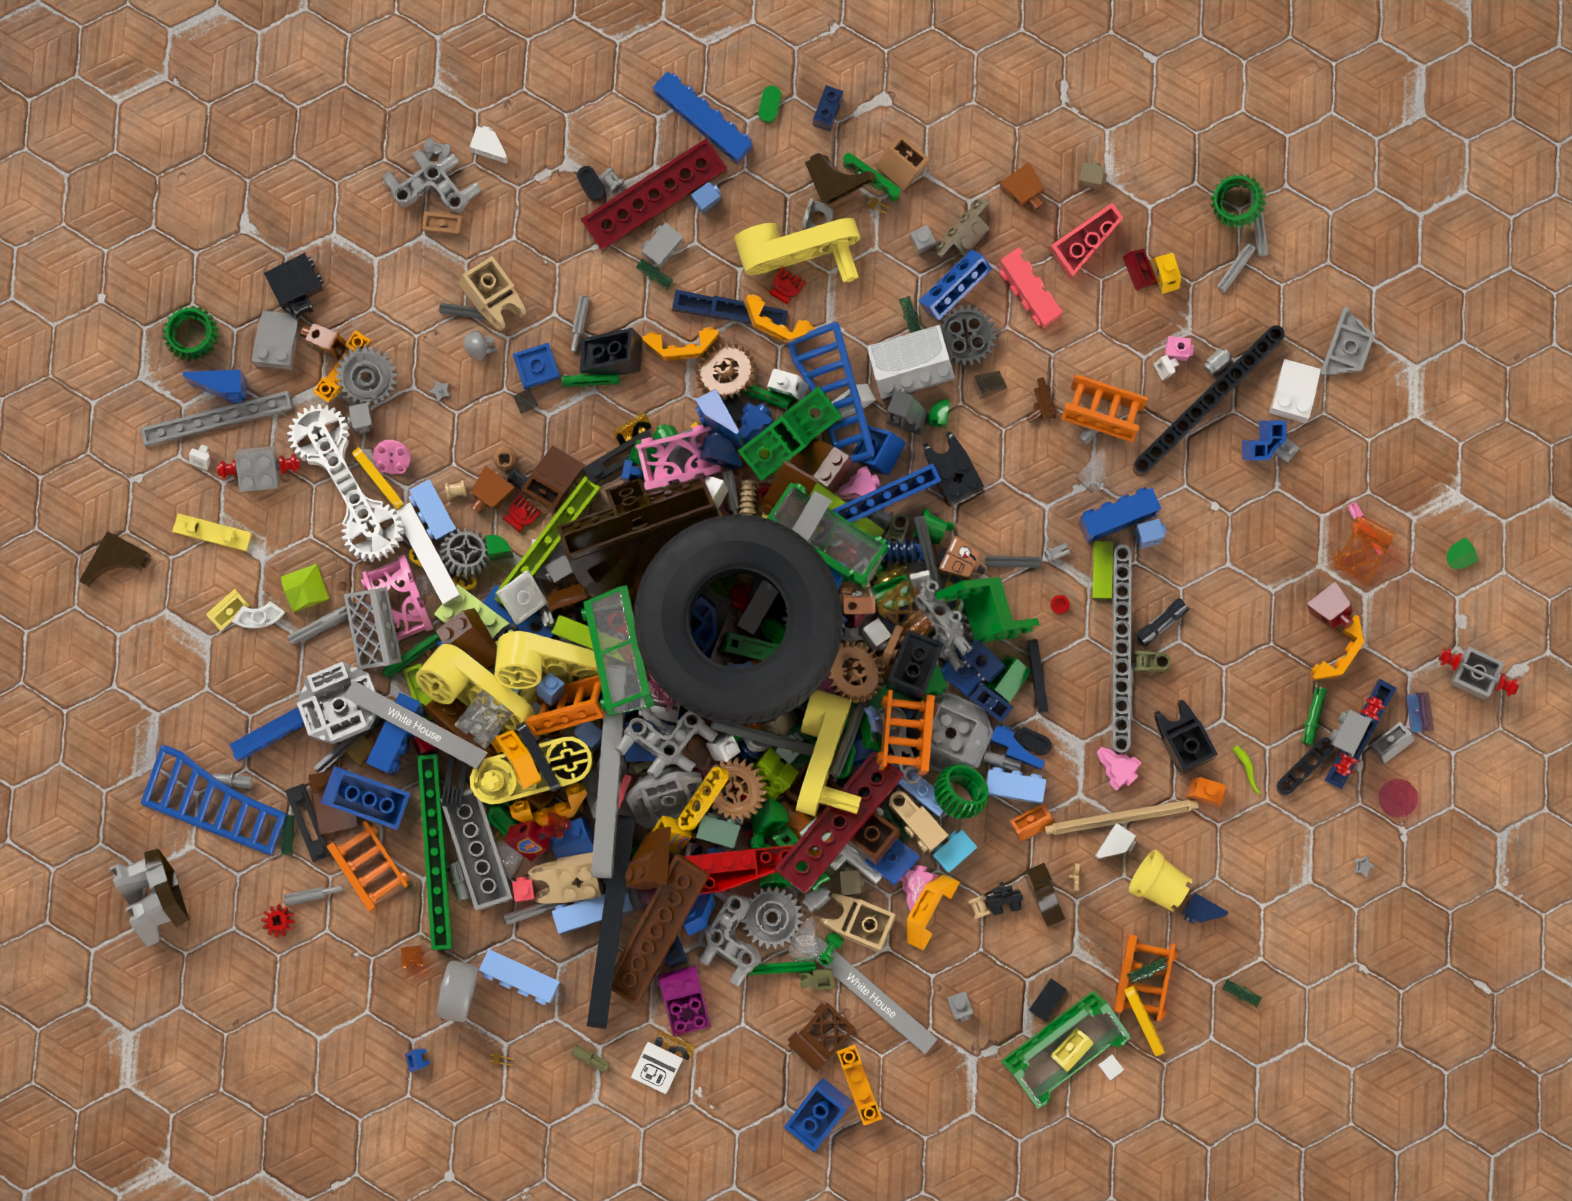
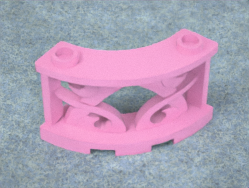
(661, 477)
(402, 572)

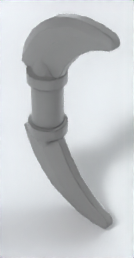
(664, 728)

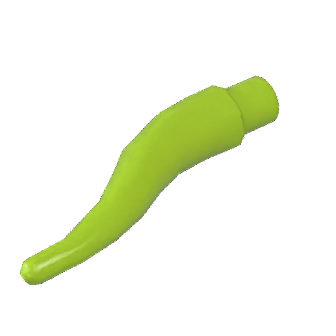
(1244, 758)

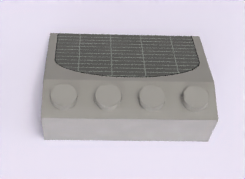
(911, 362)

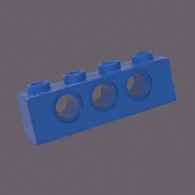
(955, 284)
(526, 625)

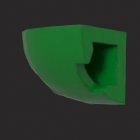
(938, 413)
(1461, 554)

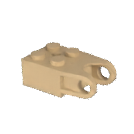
(491, 292)
(918, 823)
(568, 880)
(855, 917)

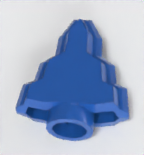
(754, 421)

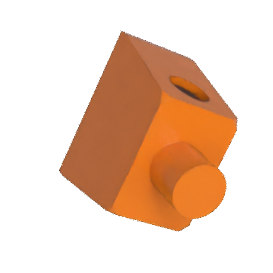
(1207, 791)

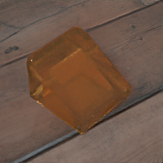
(411, 956)

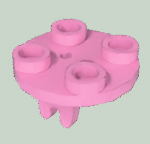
(400, 457)

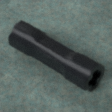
(1162, 622)

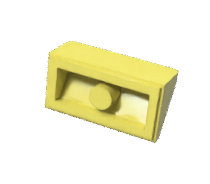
(227, 609)
(1072, 1049)

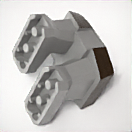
(161, 905)

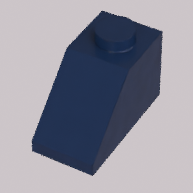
(720, 452)
(1201, 910)

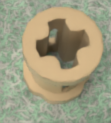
(455, 490)
(979, 907)

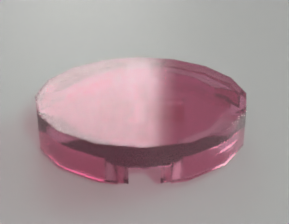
(1398, 798)

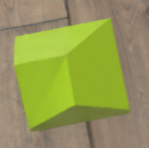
(304, 588)

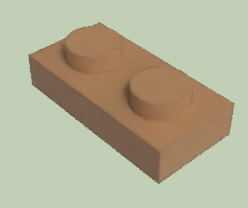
(442, 223)
(891, 651)

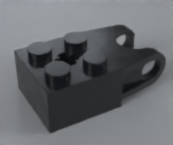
(952, 464)
(1182, 733)

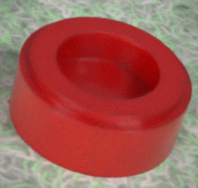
(1060, 604)

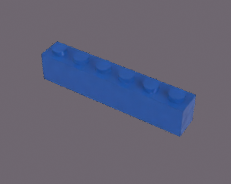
(702, 117)
(889, 494)

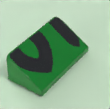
(870, 740)

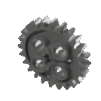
(983, 332)

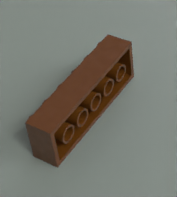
(870, 841)

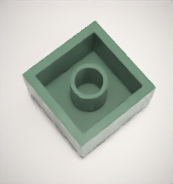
(718, 831)

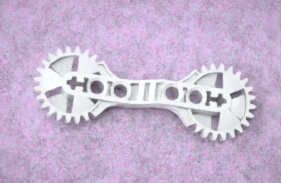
(377, 543)

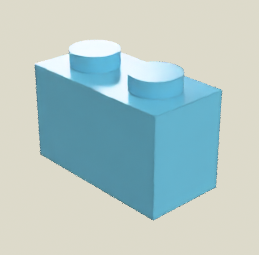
(954, 851)

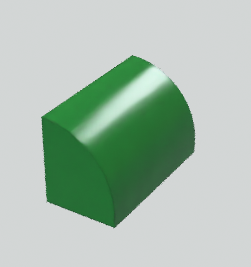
(498, 547)
(885, 588)
(1010, 678)
(769, 819)

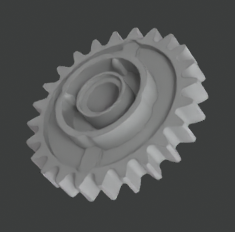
(366, 361)
(776, 932)

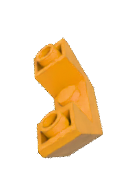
(754, 306)
(707, 339)
(327, 387)
(1325, 671)
(519, 757)
(575, 792)
(924, 908)
(859, 1085)

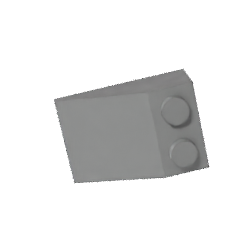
(276, 341)

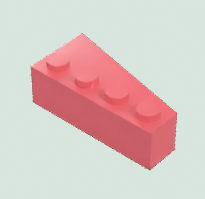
(1081, 242)
(1029, 289)

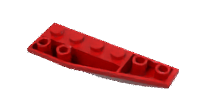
(738, 867)

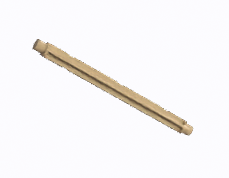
(1121, 817)

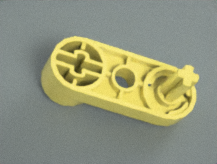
(765, 250)
(528, 658)
(454, 675)
(826, 721)
(499, 776)

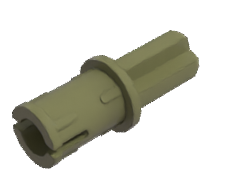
(590, 1058)

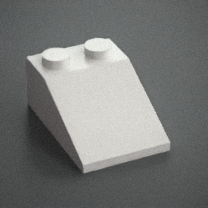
(1295, 391)

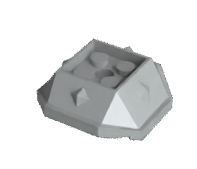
(324, 694)
(971, 730)
(663, 795)

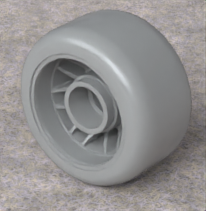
(456, 991)

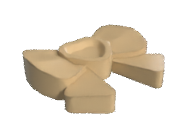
(1075, 877)

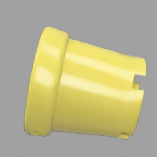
(1160, 881)

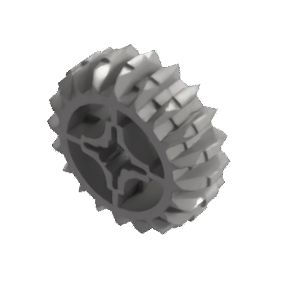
(480, 551)

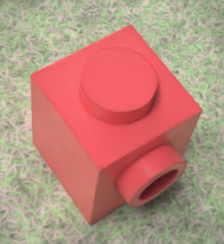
(523, 889)

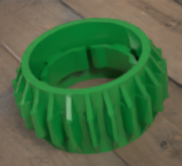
(1224, 187)
(175, 321)
(952, 803)

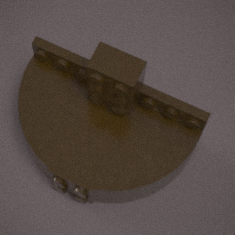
(621, 541)

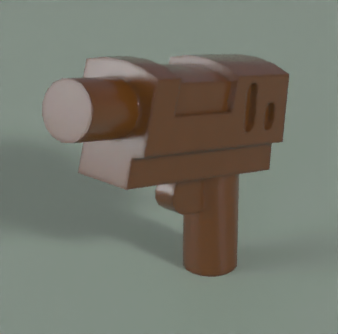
(1044, 406)

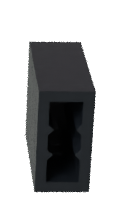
(294, 280)

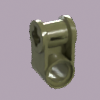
(895, 532)
(1150, 661)

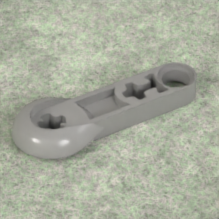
(899, 731)

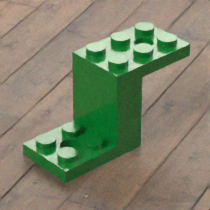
(790, 433)
(987, 609)

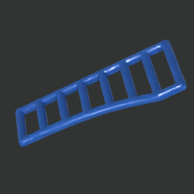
(848, 381)
(229, 794)

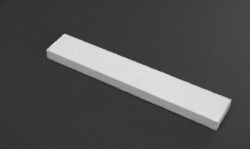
(428, 555)

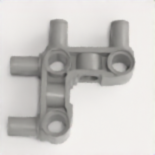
(421, 183)
(947, 626)
(656, 742)
(730, 945)

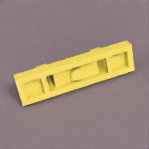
(212, 532)

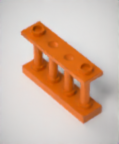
(1100, 422)
(570, 715)
(924, 725)
(360, 883)
(1128, 964)

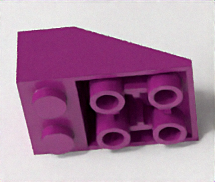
(684, 1000)

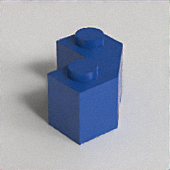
(1271, 435)
(706, 629)
(699, 914)

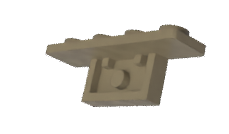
(966, 232)

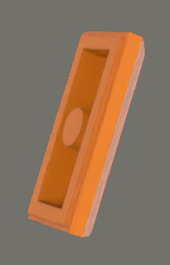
(1031, 822)

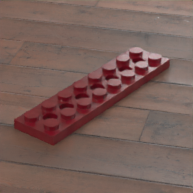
(653, 207)
(841, 835)

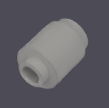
(1218, 362)
(817, 899)

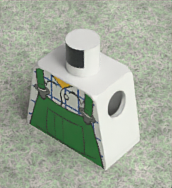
(785, 385)

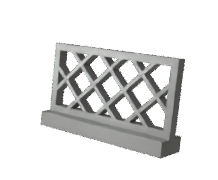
(383, 625)

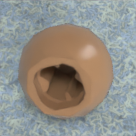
(505, 458)

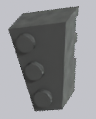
(906, 412)

